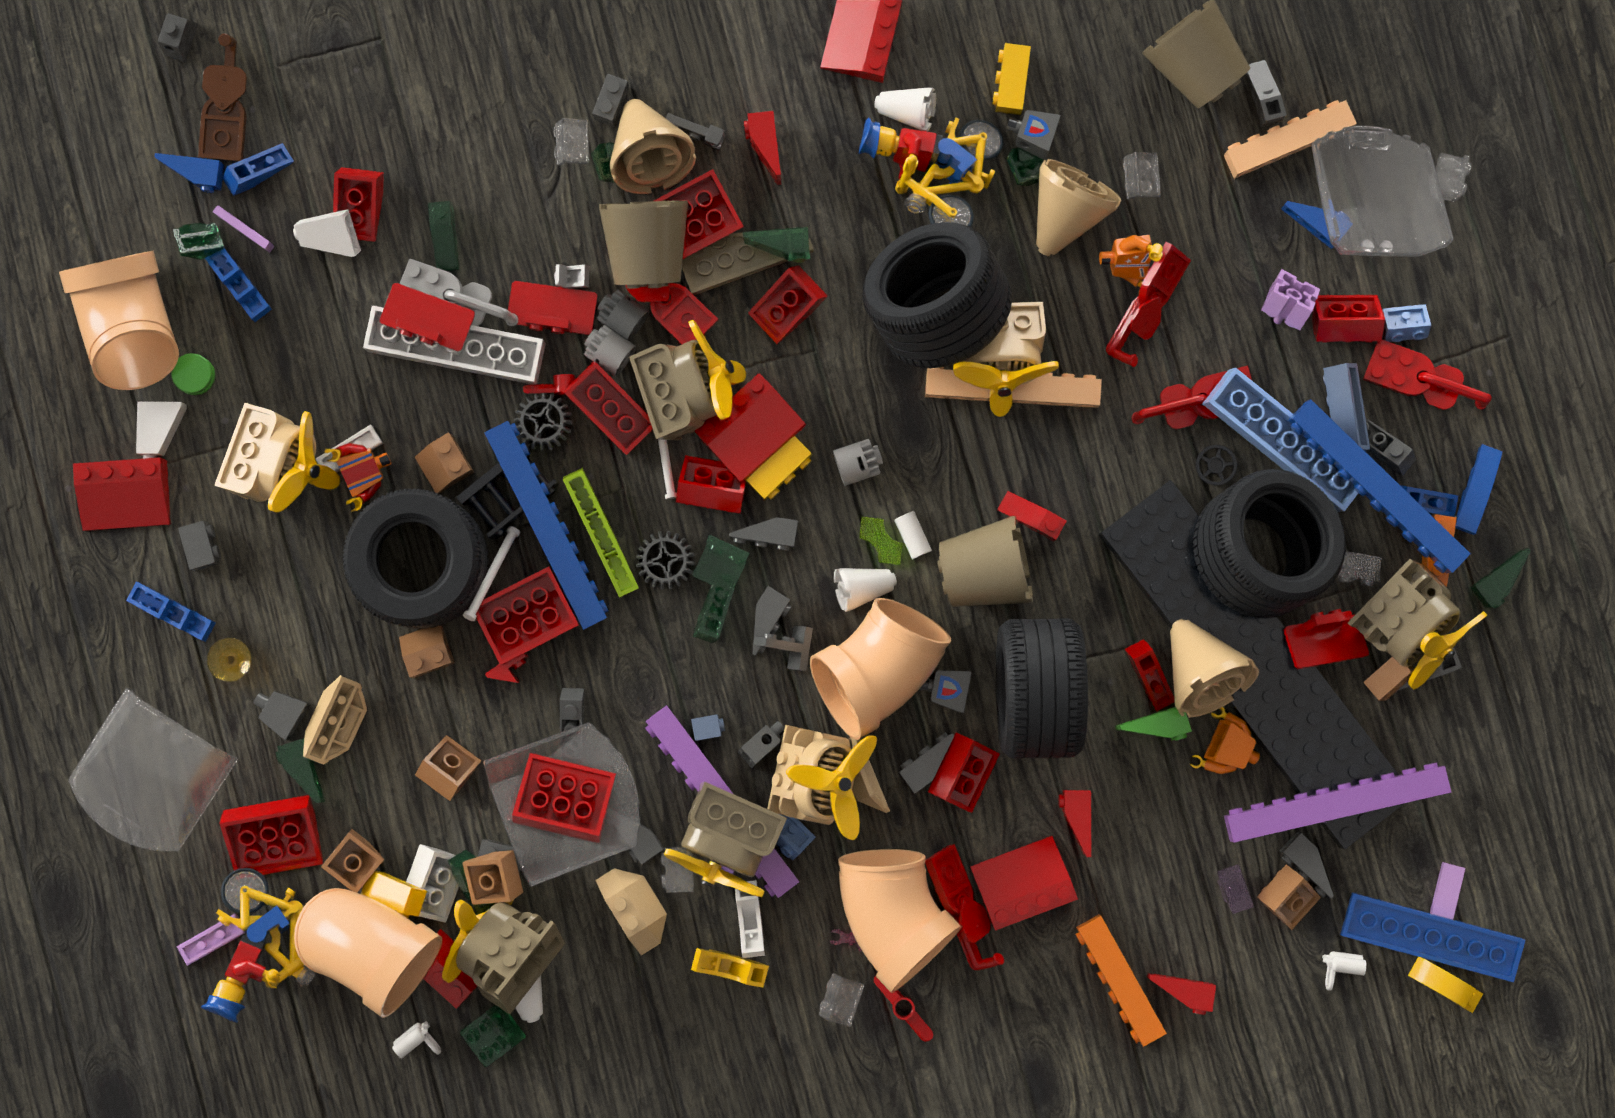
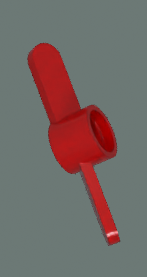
(560, 383)
(912, 1018)

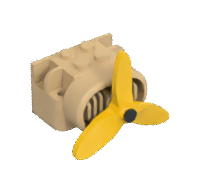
(1010, 357)
(272, 459)
(818, 777)

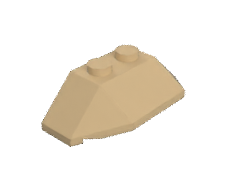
(334, 721)
(866, 786)
(634, 907)

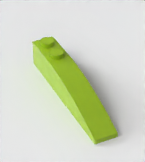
(600, 532)

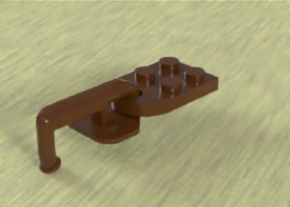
(223, 132)

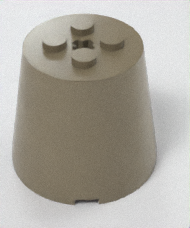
(1200, 56)
(645, 241)
(986, 566)

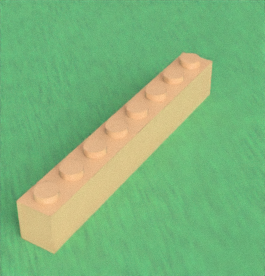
(1042, 390)

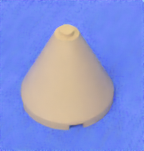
(649, 150)
(1069, 205)
(1206, 670)

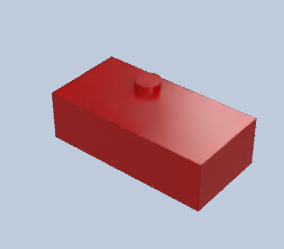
(609, 407)

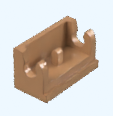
(1388, 679)

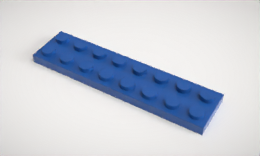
(1432, 937)

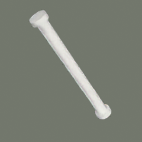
(667, 471)
(470, 614)

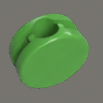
(193, 374)

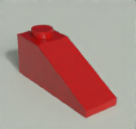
(1032, 516)
(1150, 674)
(1077, 811)
(1192, 993)

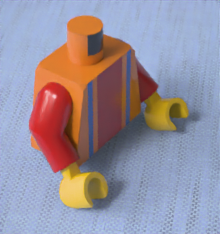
(359, 470)

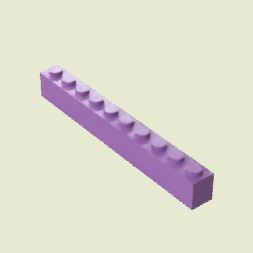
(698, 770)
(1338, 803)

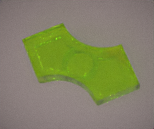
(873, 531)

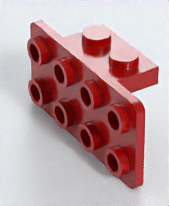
(553, 308)
(427, 317)
(1325, 640)

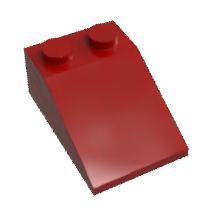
(762, 134)
(362, 195)
(787, 303)

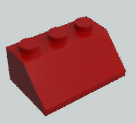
(1348, 318)
(709, 485)
(963, 772)
(455, 991)

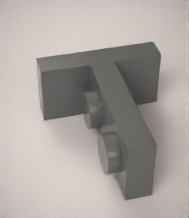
(797, 645)

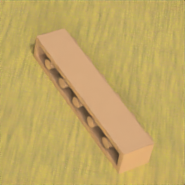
(1288, 139)

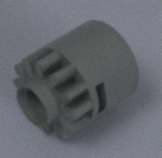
(622, 314)

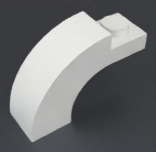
(750, 923)

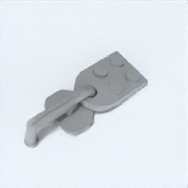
(447, 286)

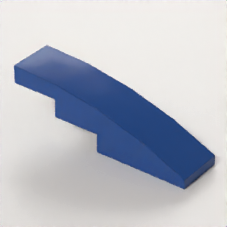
(238, 284)
(1478, 489)
(171, 611)

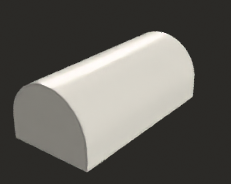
(912, 535)

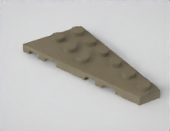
(726, 262)

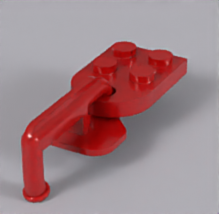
(678, 311)
(1145, 311)
(1397, 370)
(1183, 404)
(957, 899)

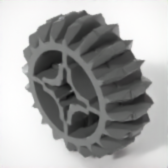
(525, 414)
(668, 574)

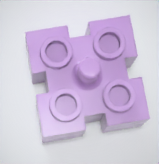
(1290, 300)

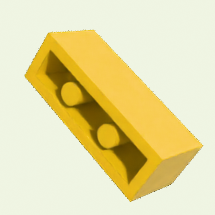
(1011, 78)
(779, 468)
(394, 893)

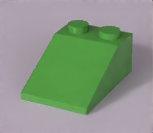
(1160, 724)

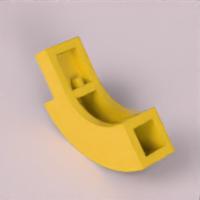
(730, 967)
(1445, 984)

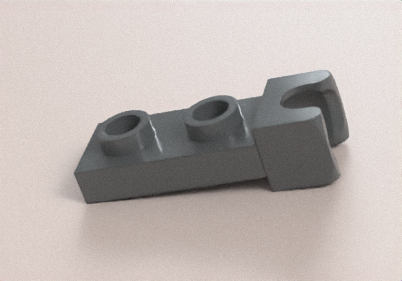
(712, 136)

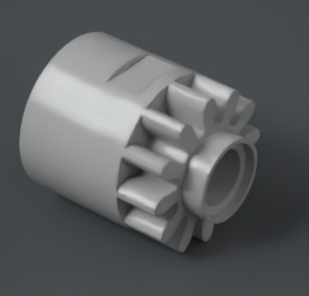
(609, 350)
(858, 461)

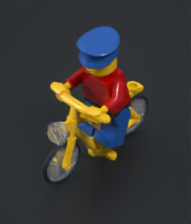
(941, 159)
(245, 893)

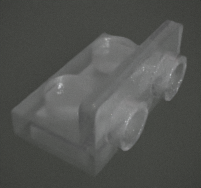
(571, 141)
(1141, 175)
(1451, 175)
(1361, 568)
(677, 877)
(841, 1000)

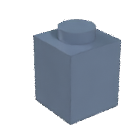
(707, 727)

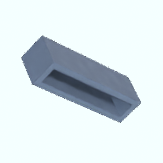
(1346, 401)

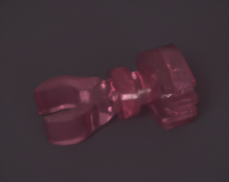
(845, 938)

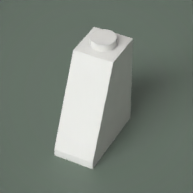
(328, 233)
(157, 426)

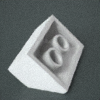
(434, 875)

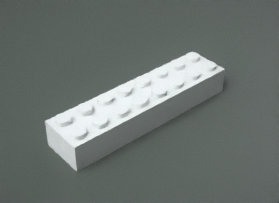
(483, 353)

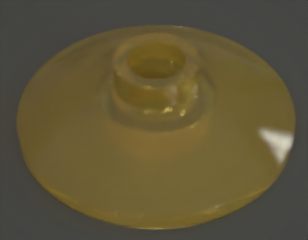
(218, 659)

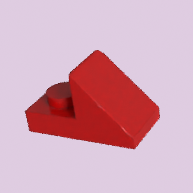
(504, 671)

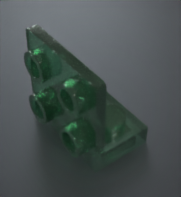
(720, 557)
(492, 1035)

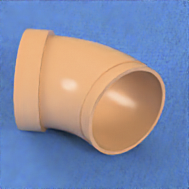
(123, 320)
(878, 665)
(893, 912)
(365, 947)

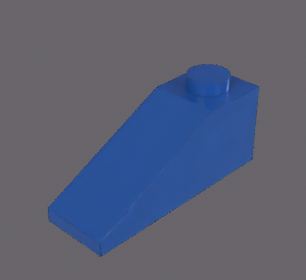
(255, 169)
(201, 172)
(1310, 218)
(1434, 501)

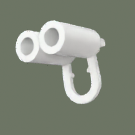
(1342, 963)
(414, 1037)

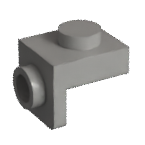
(572, 276)

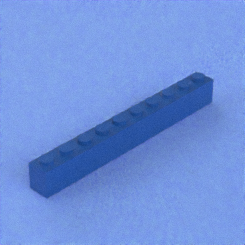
(1379, 487)
(546, 525)

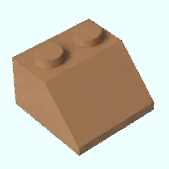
(443, 463)
(425, 651)
(447, 767)
(353, 861)
(493, 878)
(1289, 896)

